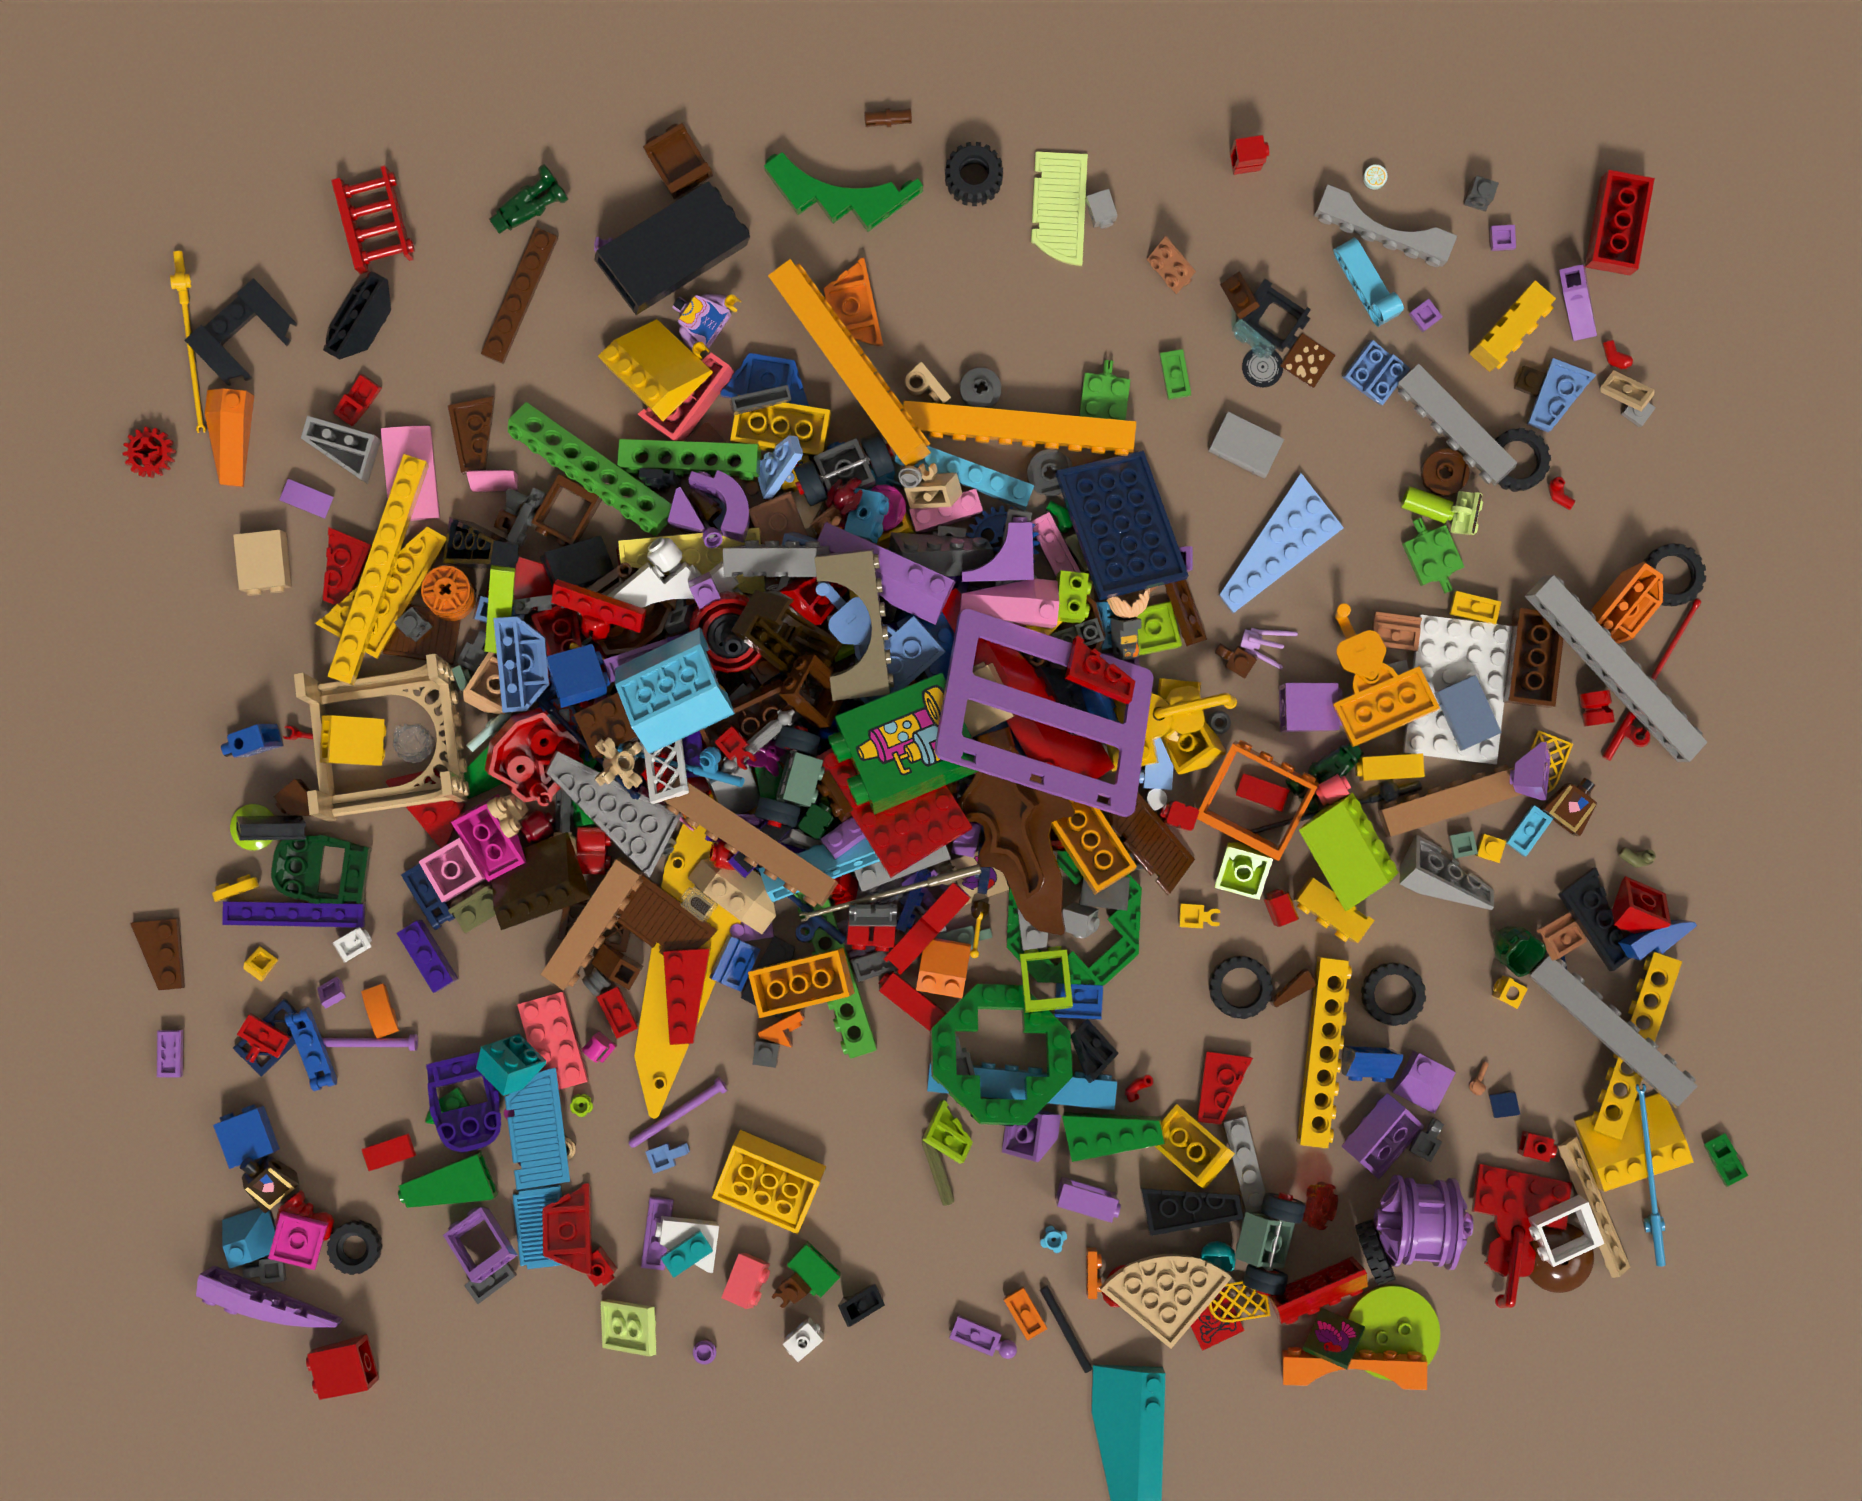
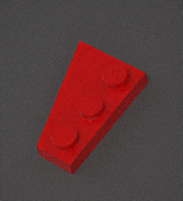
(1093, 672)
(1219, 1084)

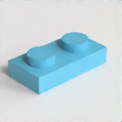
(1529, 830)

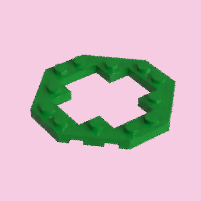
(1109, 963)
(966, 1088)

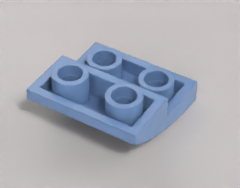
(1376, 372)

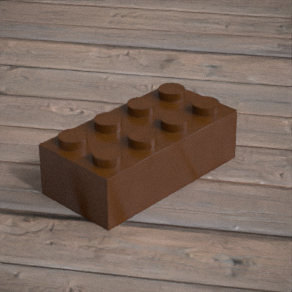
(1533, 660)
(604, 721)

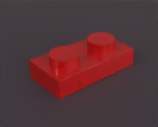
(617, 1012)

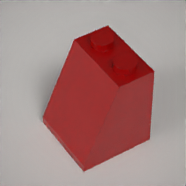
(530, 581)
(342, 1367)

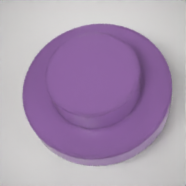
(704, 1352)

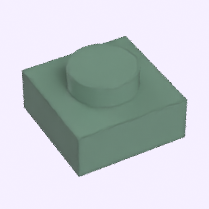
(462, 676)
(1463, 844)

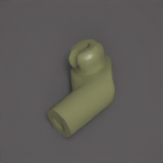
(1637, 859)

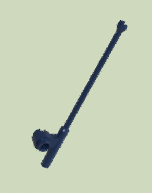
(544, 701)
(813, 923)

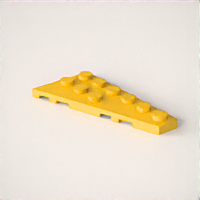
(407, 577)

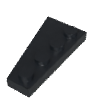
(1592, 913)

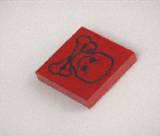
(1212, 1331)

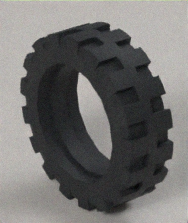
(1542, 458)
(1696, 570)
(1414, 1007)
(1244, 1011)
(1374, 1252)

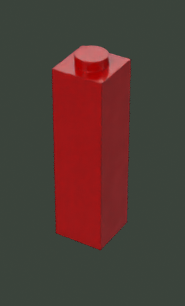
(910, 1000)

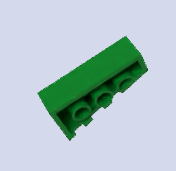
(1103, 1135)

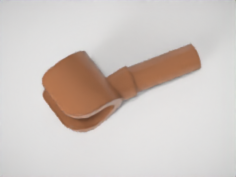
(1476, 1085)

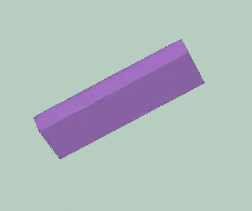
(652, 1248)

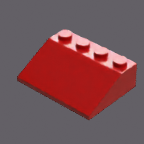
(1319, 1289)

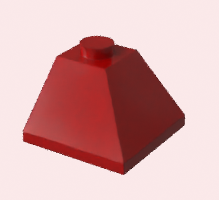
(1640, 907)

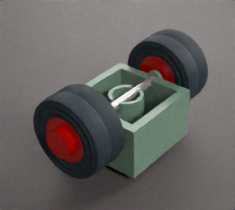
(797, 780)
(1266, 1242)

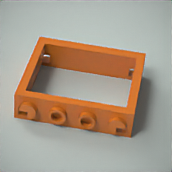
(1235, 830)

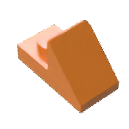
(777, 1033)

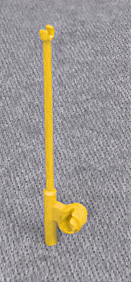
(181, 282)

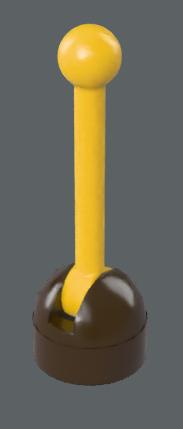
(979, 911)

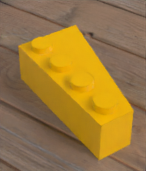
(1512, 327)

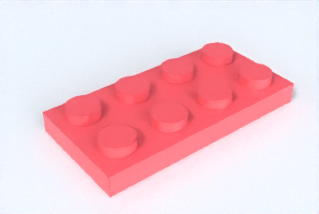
(554, 1038)

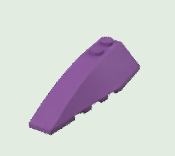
(903, 581)
(258, 1301)

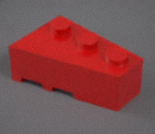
(808, 602)

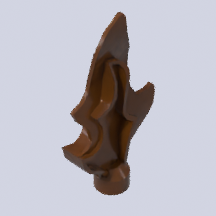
(1018, 838)

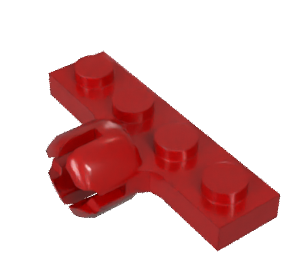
(597, 610)

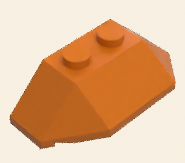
(1630, 601)

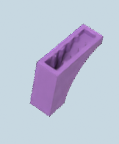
(1014, 558)

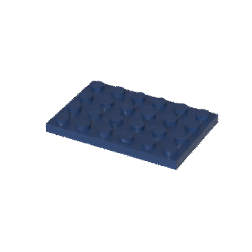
(1121, 525)

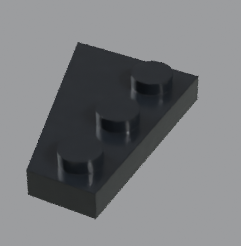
(1061, 689)
(777, 952)

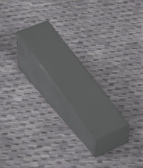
(759, 399)

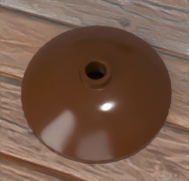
(1563, 1276)

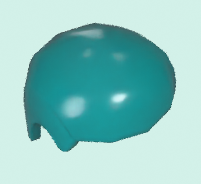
(1219, 1254)

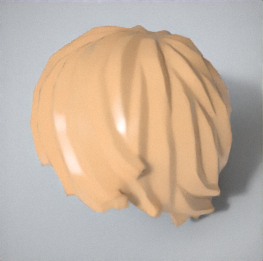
(1129, 604)

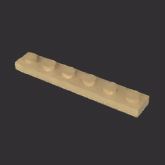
(1587, 1188)

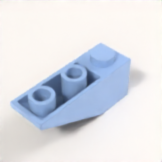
(1159, 774)

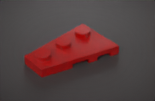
(345, 565)

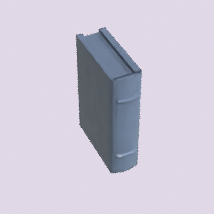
(1467, 712)

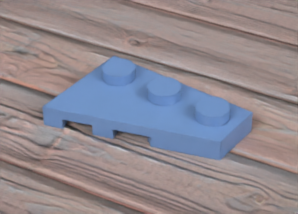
(1558, 391)

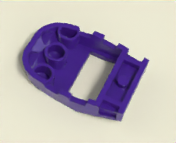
(468, 1126)

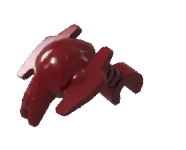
(844, 498)

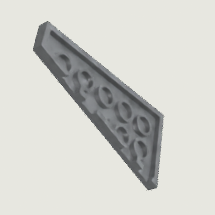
(632, 824)

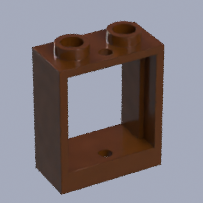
(560, 483)
(826, 709)

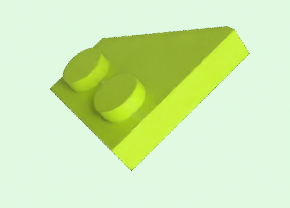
(947, 1135)

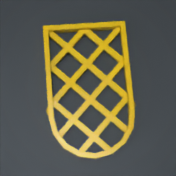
(1569, 745)
(1242, 1308)

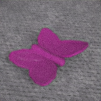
(767, 757)

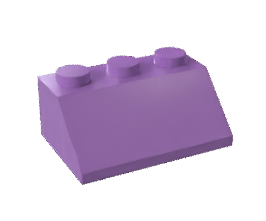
(1382, 1135)

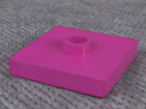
(298, 1240)

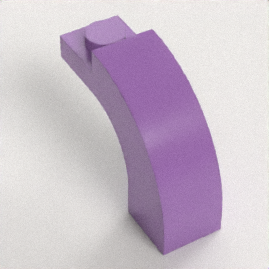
(731, 494)

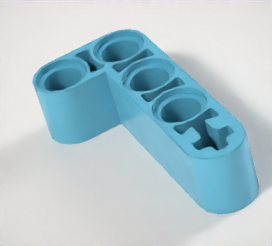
(1367, 283)

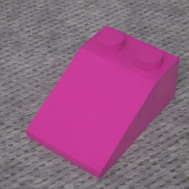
(486, 841)

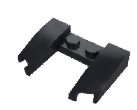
(251, 301)

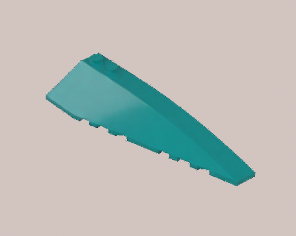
(1130, 1429)

